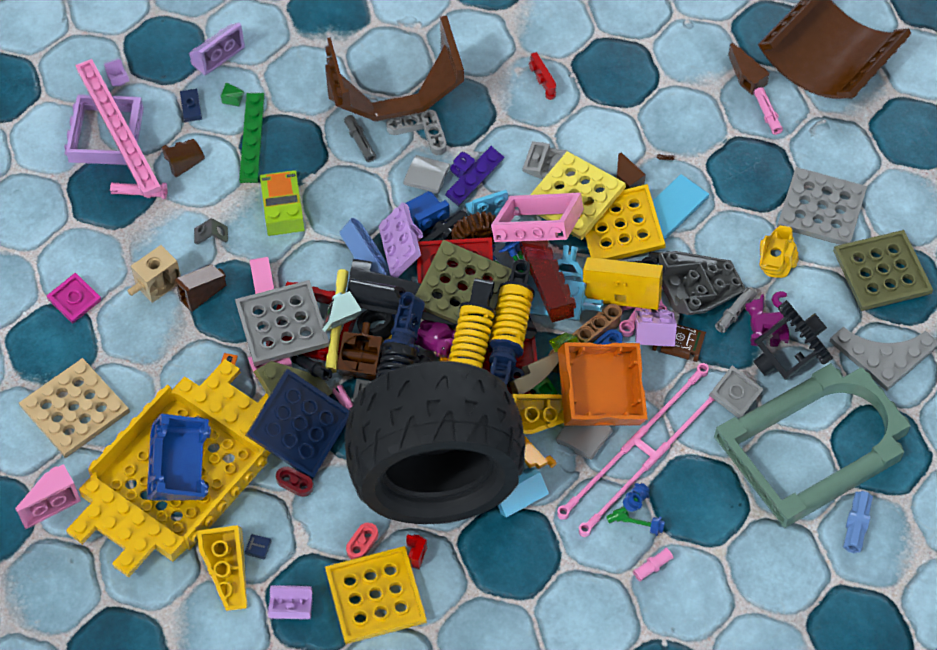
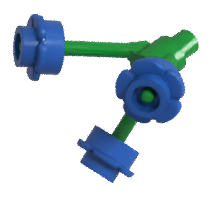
(632, 503)

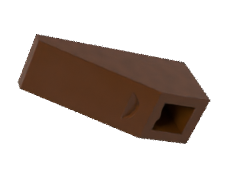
(747, 70)

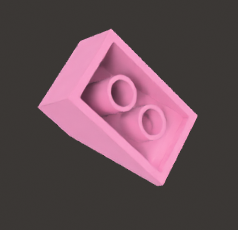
(48, 497)

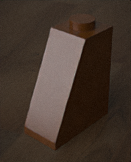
(199, 286)

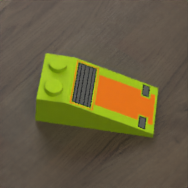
(282, 203)

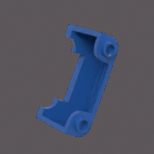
(177, 458)

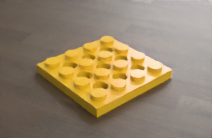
(631, 229)
(374, 625)

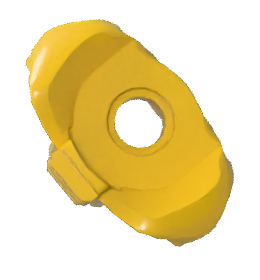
(781, 240)

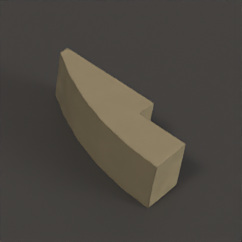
(534, 374)

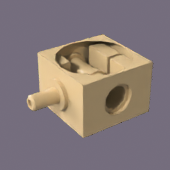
(155, 274)

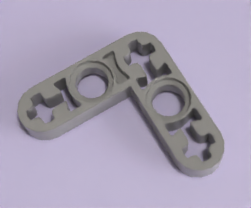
(422, 123)

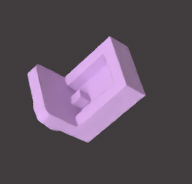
(116, 72)

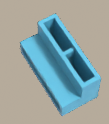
(530, 489)

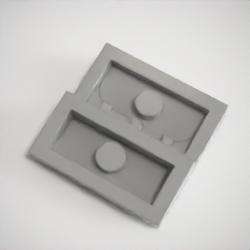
(541, 159)
(426, 174)
(584, 439)

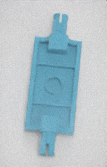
(577, 290)

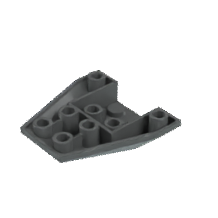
(698, 281)

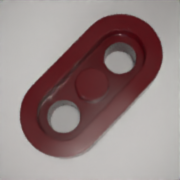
(295, 482)

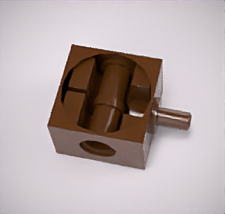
(360, 354)

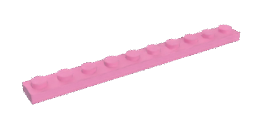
(118, 128)

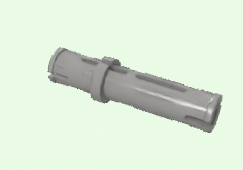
(731, 315)

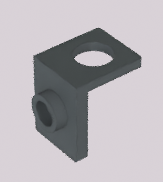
(209, 229)

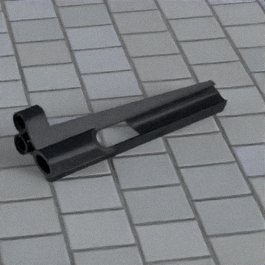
(381, 293)

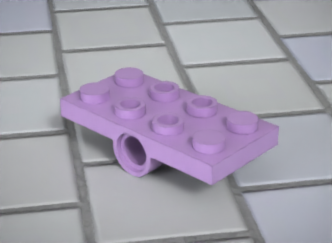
(400, 240)

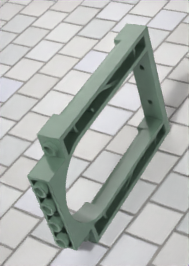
(822, 383)

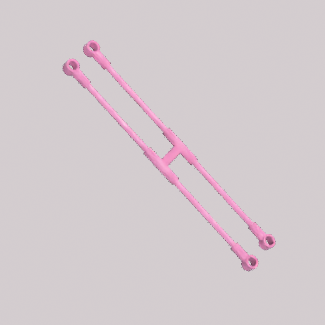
(636, 440)

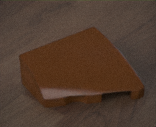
(183, 156)

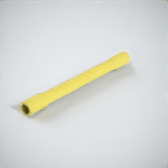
(332, 356)

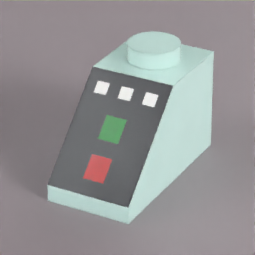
(341, 310)

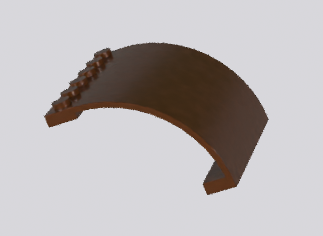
(828, 49)

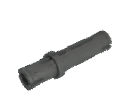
(357, 133)

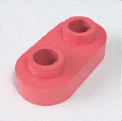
(361, 542)

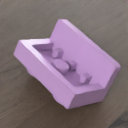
(290, 602)

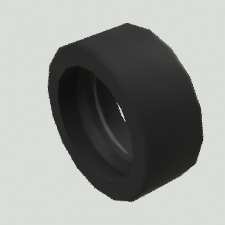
(371, 316)

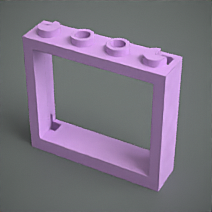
(85, 102)

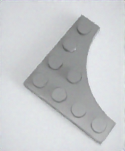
(884, 361)

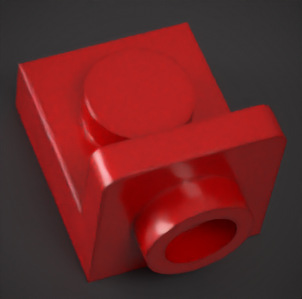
(418, 549)

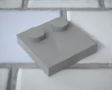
(735, 392)

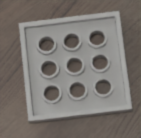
(815, 197)
(282, 349)

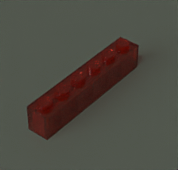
(548, 279)

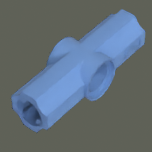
(858, 522)

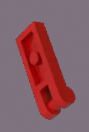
(543, 75)

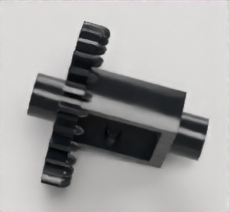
(809, 329)

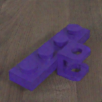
(471, 173)

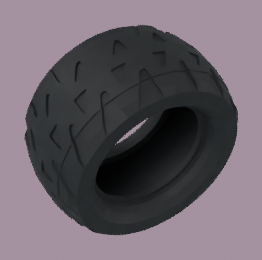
(434, 443)

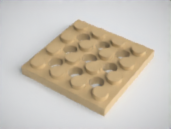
(82, 432)

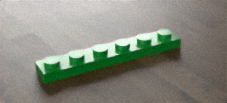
(252, 138)

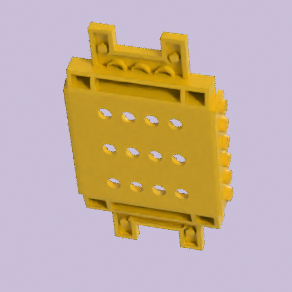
(136, 522)

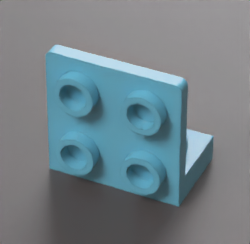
(490, 203)

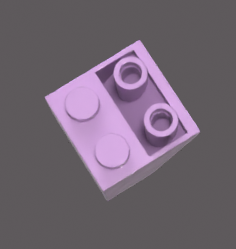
(655, 327)

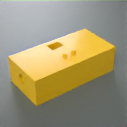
(623, 282)

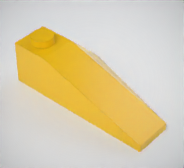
(539, 411)
(225, 561)

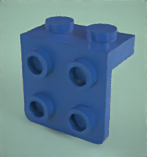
(427, 210)

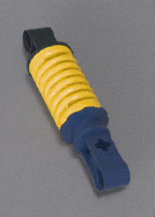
(510, 321)
(474, 325)

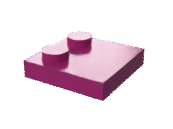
(73, 298)

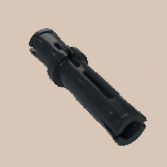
(314, 367)

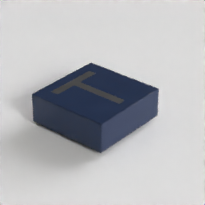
(258, 546)

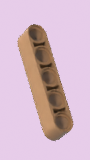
(590, 328)

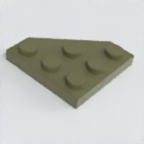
(272, 371)

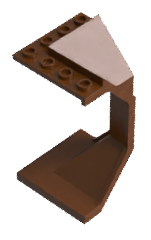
(443, 78)

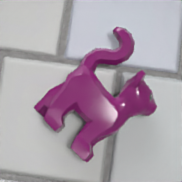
(763, 321)
(435, 338)

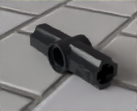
(443, 228)

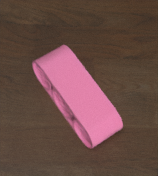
(261, 274)

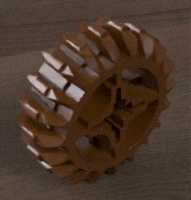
(474, 226)

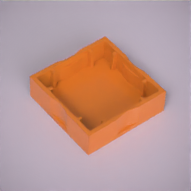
(602, 384)

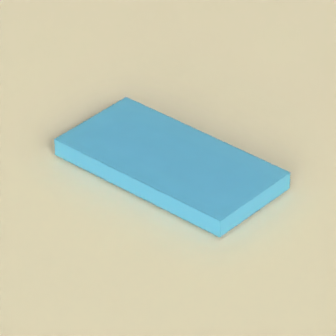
(677, 204)

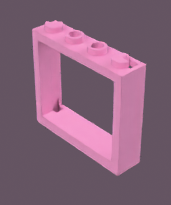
(567, 204)

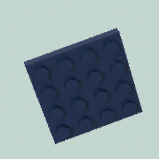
(298, 423)

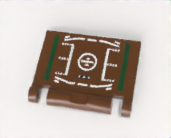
(687, 342)

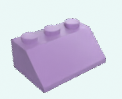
(218, 48)

